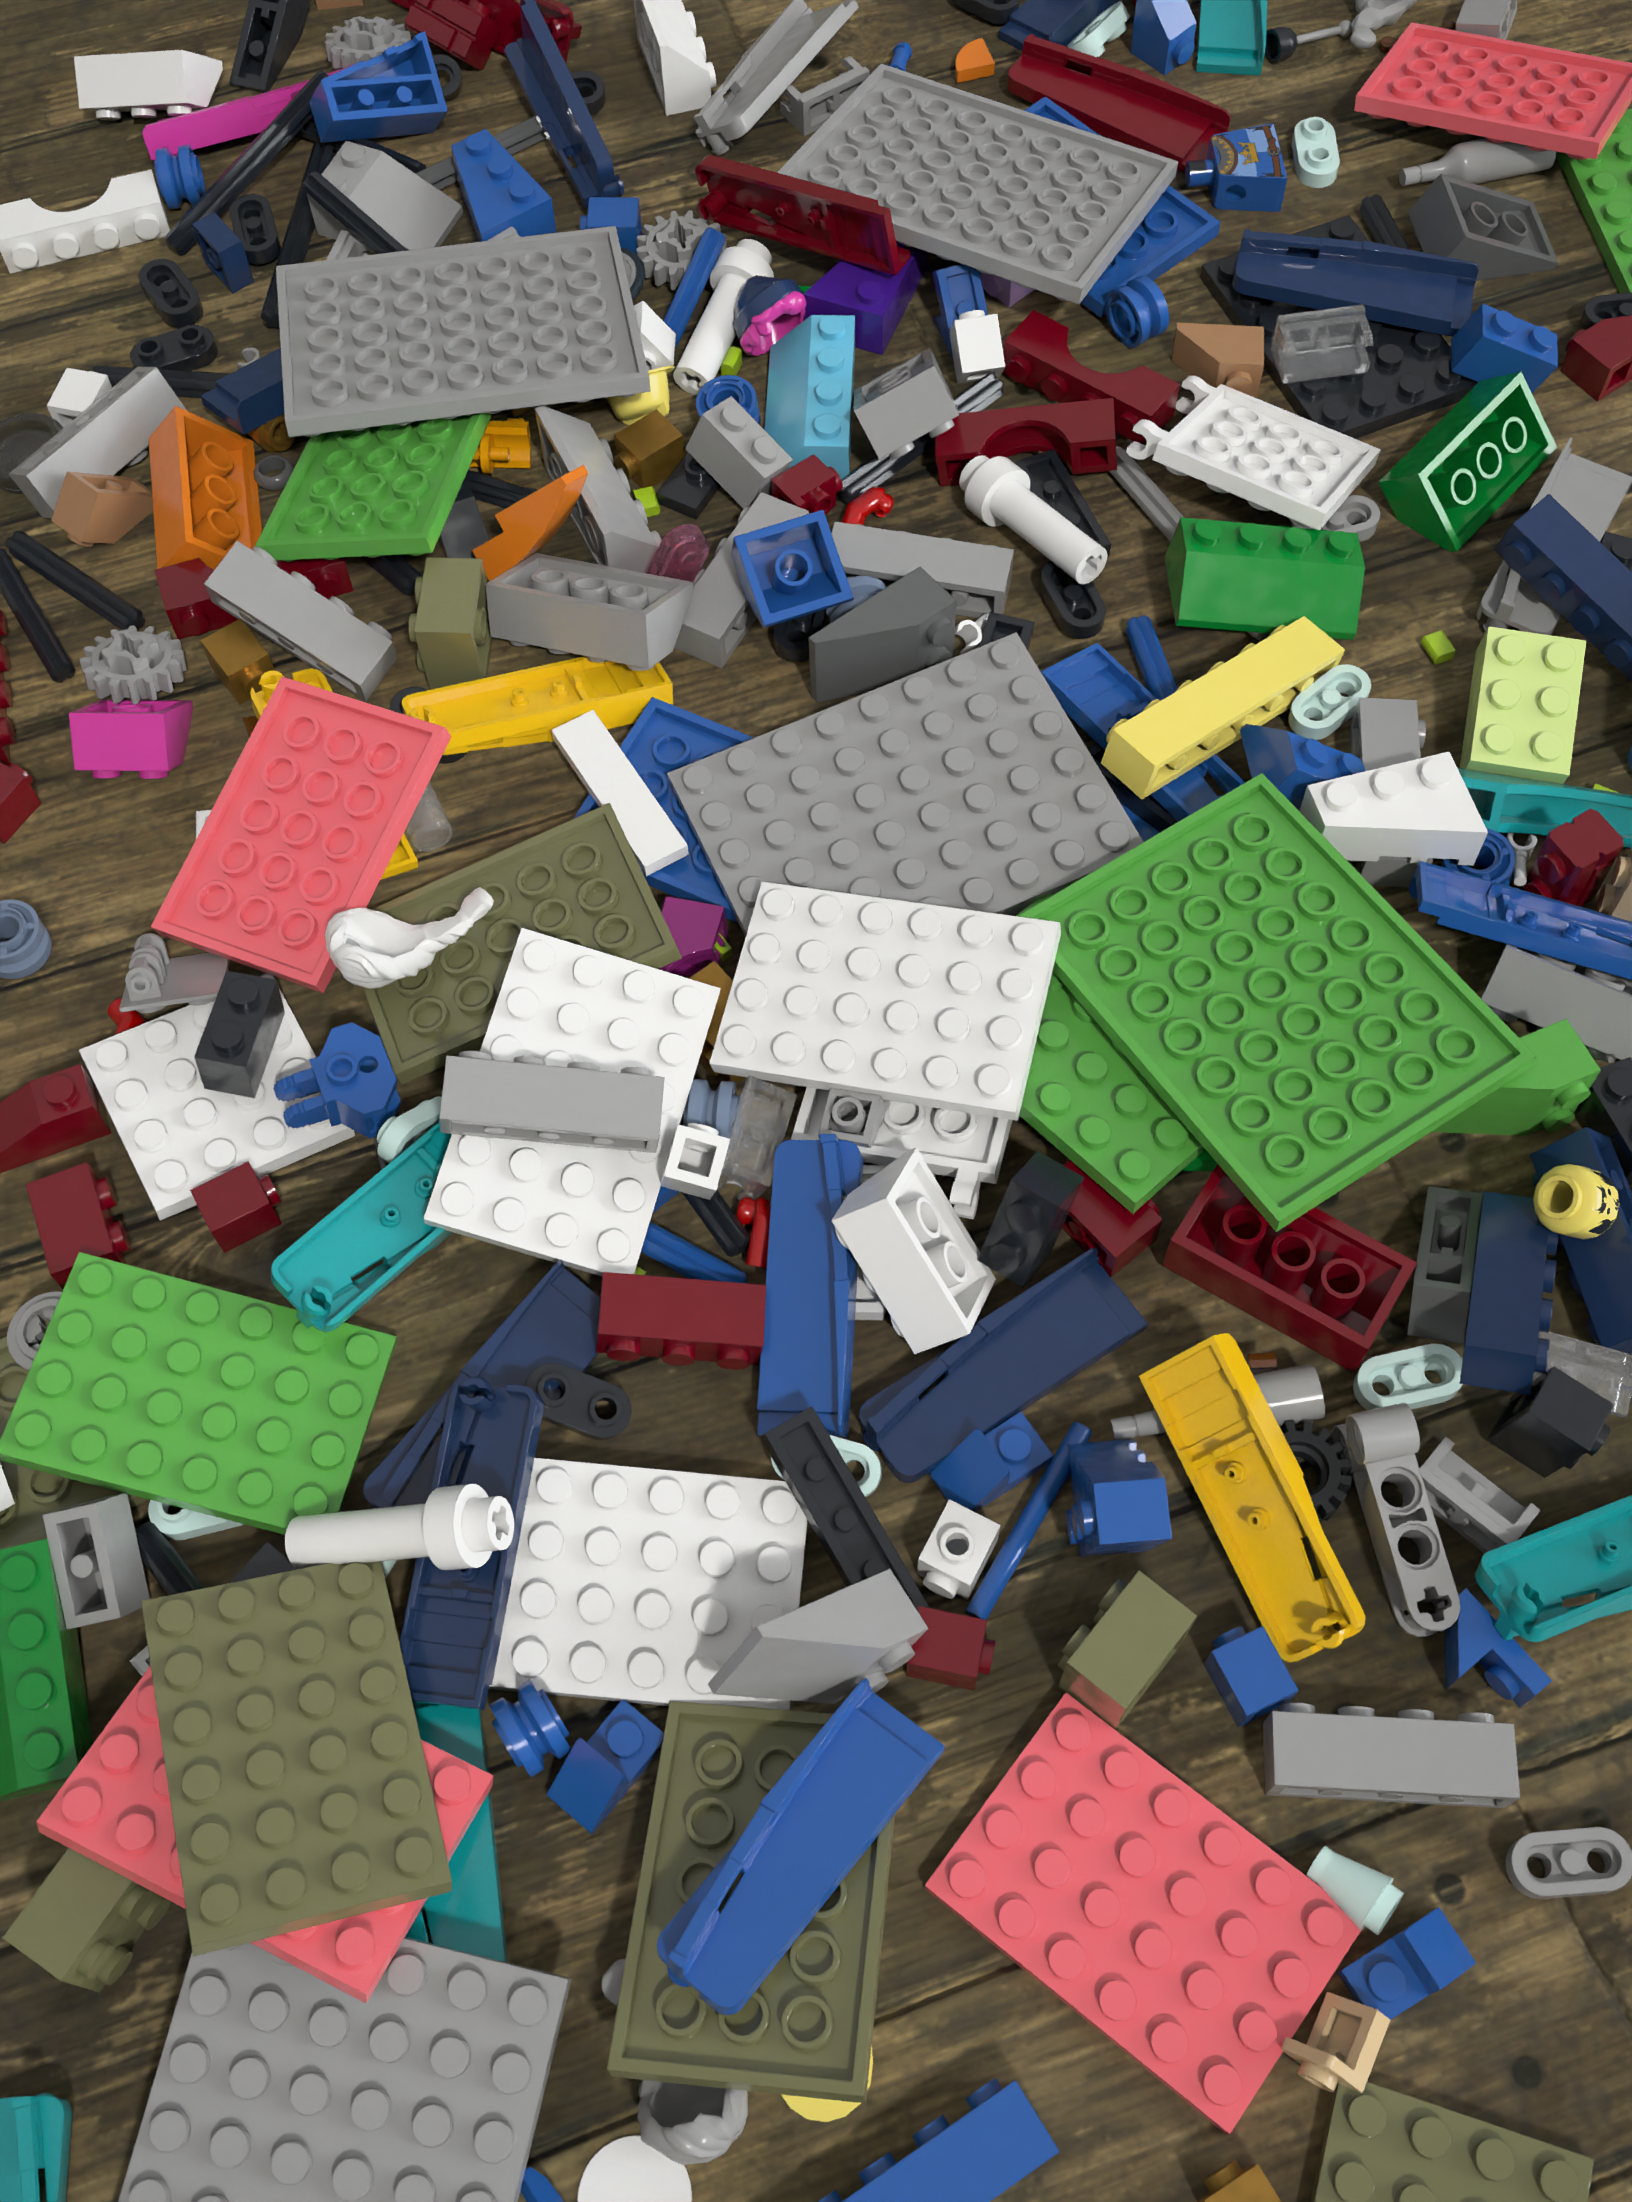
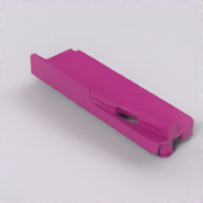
(220, 122)

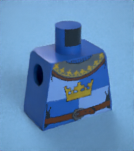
(1242, 170)

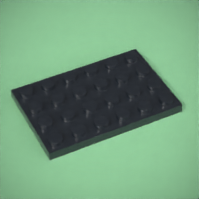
(1406, 368)

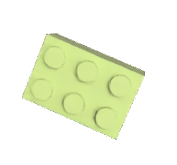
(1523, 705)

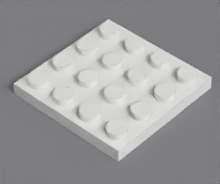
(190, 1133)

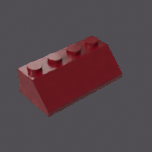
(1306, 1280)

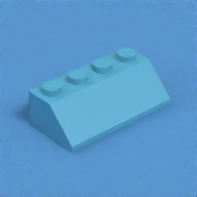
(813, 391)

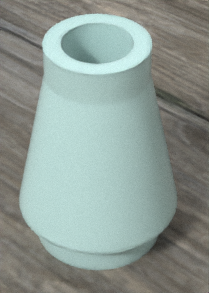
(1356, 1889)

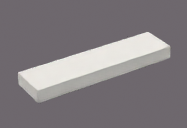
(615, 781)

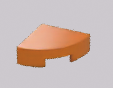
(974, 62)

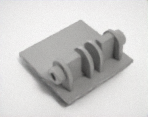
(162, 981)

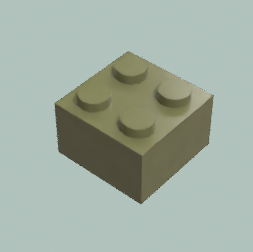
(451, 621)
(1126, 1650)
(85, 1922)

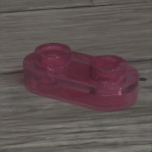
(680, 553)

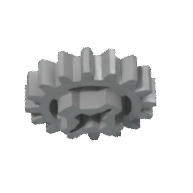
(363, 40)
(670, 246)
(133, 664)

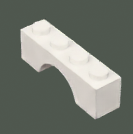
(124, 216)

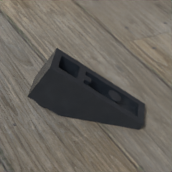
(267, 41)

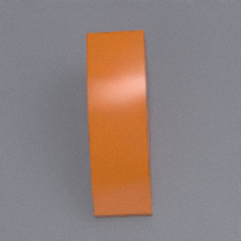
(531, 523)

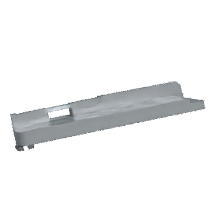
(768, 71)
(1592, 497)

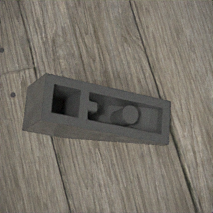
(1445, 1265)

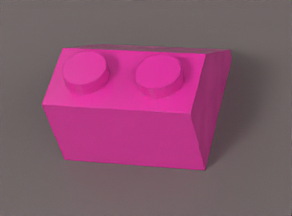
(130, 737)

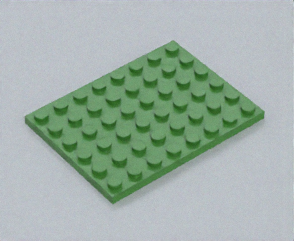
(1276, 999)

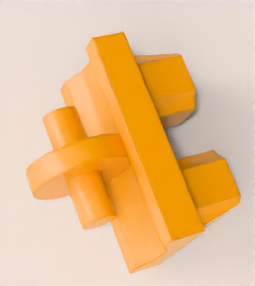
(504, 446)

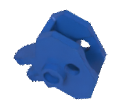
(352, 1083)

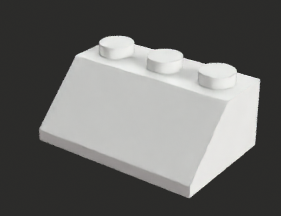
(674, 55)
(145, 83)
(915, 1253)

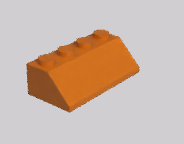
(201, 490)

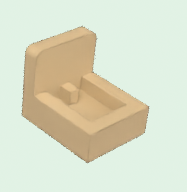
(1340, 2044)

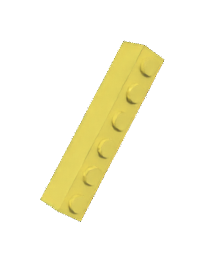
(1210, 711)

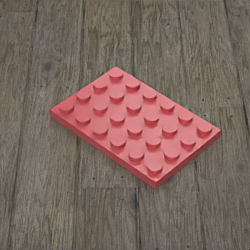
(1499, 90)
(301, 831)
(122, 1818)
(1145, 1911)

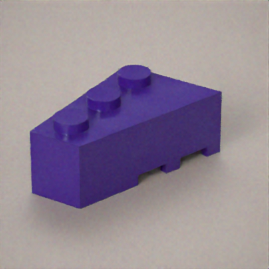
(870, 296)

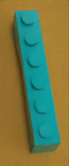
(1539, 806)

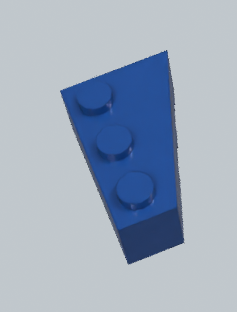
(381, 96)
(499, 190)
(1116, 1499)

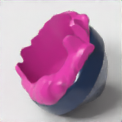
(767, 312)

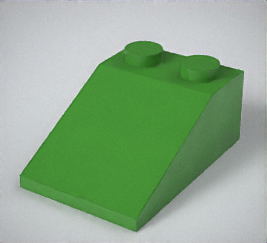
(1539, 1096)

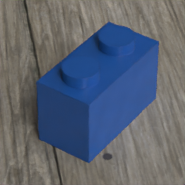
(1501, 344)

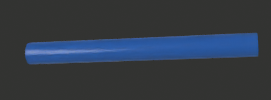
(1026, 1526)

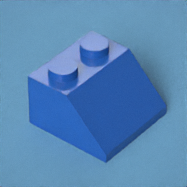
(790, 569)
(1294, 761)

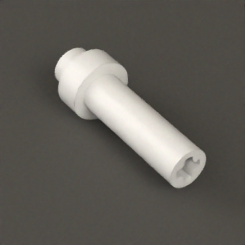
(716, 326)
(1001, 495)
(453, 1529)

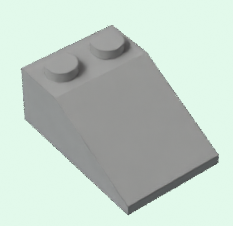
(390, 195)
(905, 405)
(826, 1646)

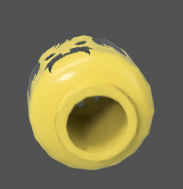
(1576, 1201)

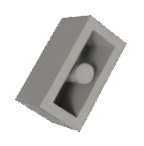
(737, 452)
(96, 1560)

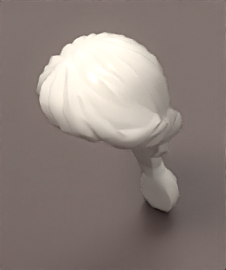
(378, 949)

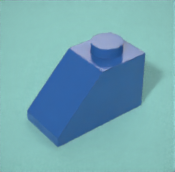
(1163, 33)

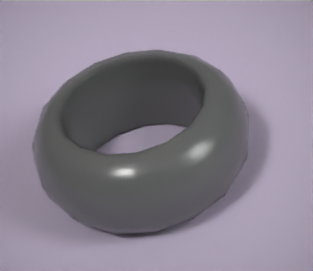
(270, 463)

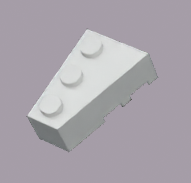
(1399, 811)

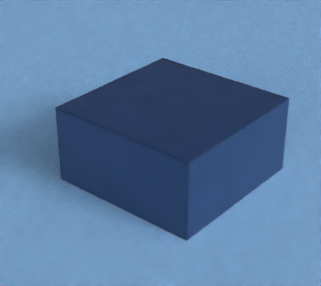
(223, 252)

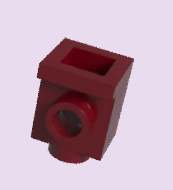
(808, 485)

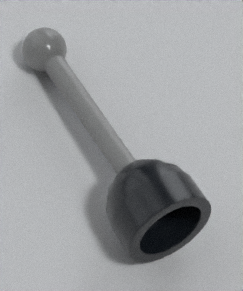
(1283, 41)

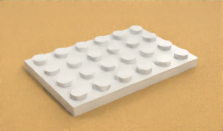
(888, 999)
(563, 1198)
(645, 1581)

